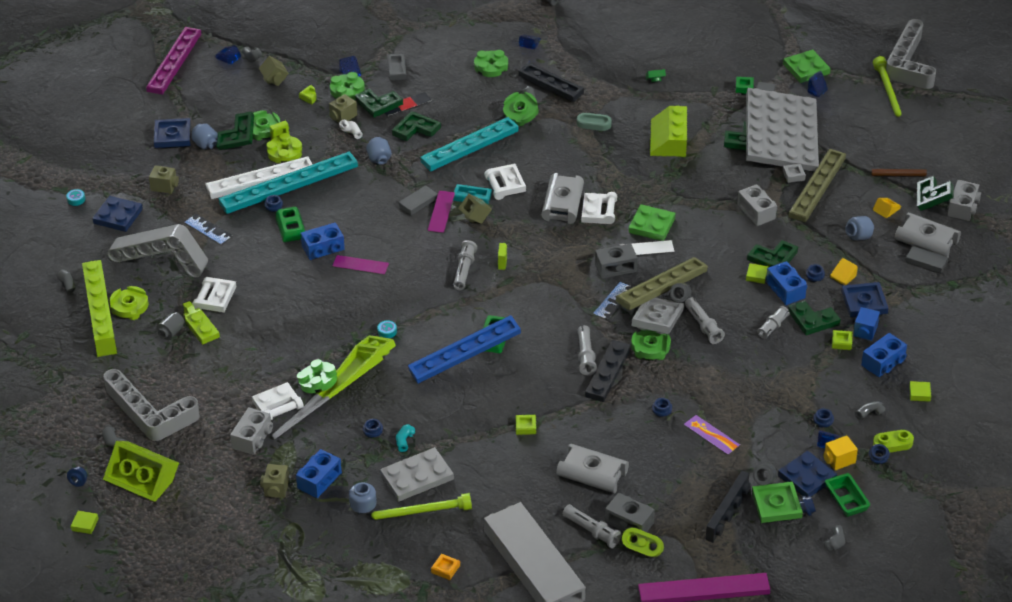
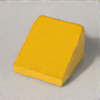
(886, 207)
(844, 272)

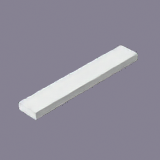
(239, 182)

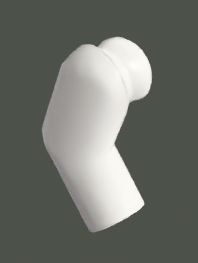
(350, 127)

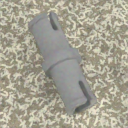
(773, 322)

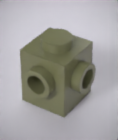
(273, 71)
(343, 108)
(163, 179)
(474, 209)
(275, 485)

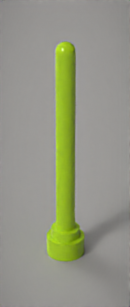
(880, 65)
(462, 502)

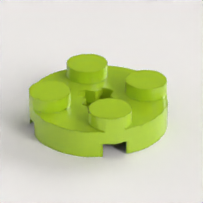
(278, 147)
(120, 302)

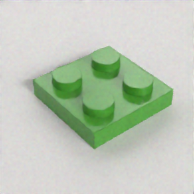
(806, 65)
(652, 222)
(777, 502)

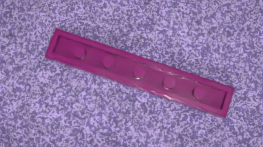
(173, 60)
(705, 588)

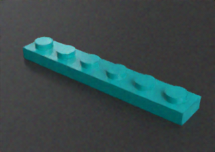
(469, 144)

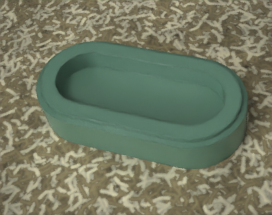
(594, 121)

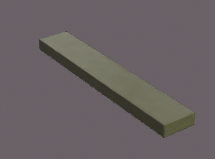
(817, 185)
(661, 283)

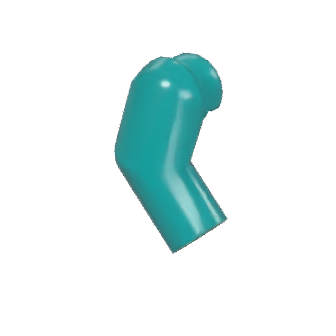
(405, 431)

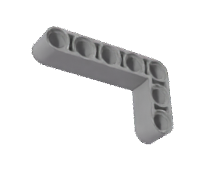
(899, 65)
(161, 240)
(152, 423)

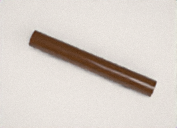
(899, 172)

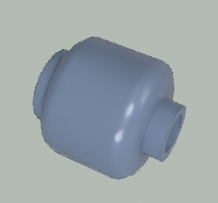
(204, 136)
(378, 150)
(859, 228)
(362, 497)

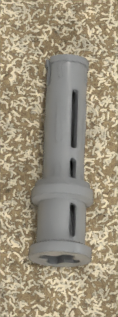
(465, 259)
(707, 325)
(586, 355)
(598, 529)

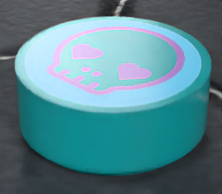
(75, 197)
(387, 329)

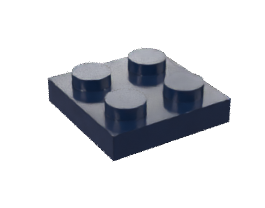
(172, 133)
(117, 213)
(866, 296)
(806, 474)

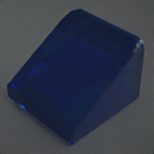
(529, 41)
(229, 54)
(349, 65)
(817, 84)
(825, 437)

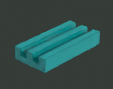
(462, 191)

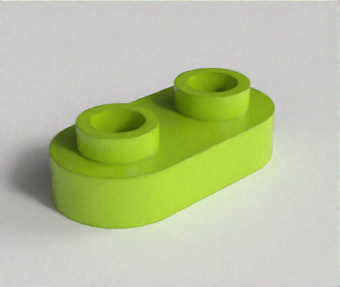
(895, 440)
(643, 542)

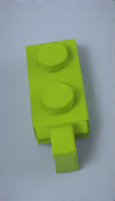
(199, 324)

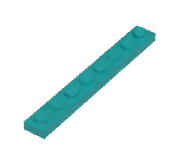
(288, 182)

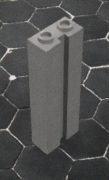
(533, 556)

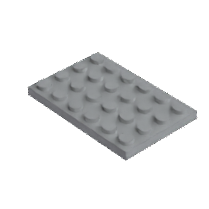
(781, 129)

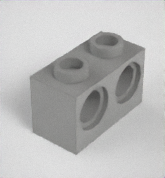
(964, 200)
(757, 205)
(251, 431)

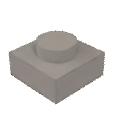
(794, 173)

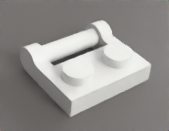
(510, 177)
(592, 208)
(219, 296)
(277, 400)

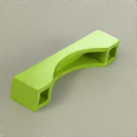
(99, 308)

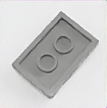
(658, 315)
(416, 474)

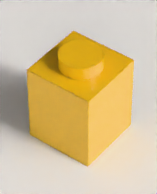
(840, 453)

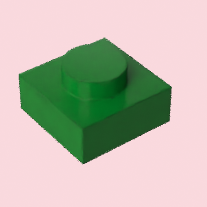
(655, 75)
(743, 84)

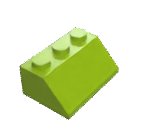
(669, 132)
(140, 470)

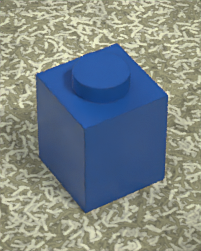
(866, 323)

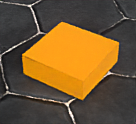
(445, 566)

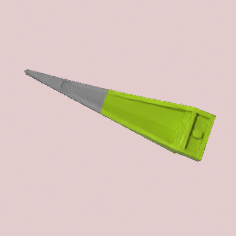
(358, 362)

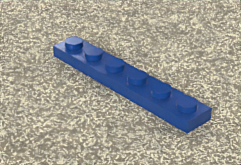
(464, 349)

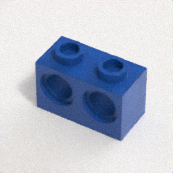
(322, 241)
(786, 283)
(884, 355)
(318, 473)

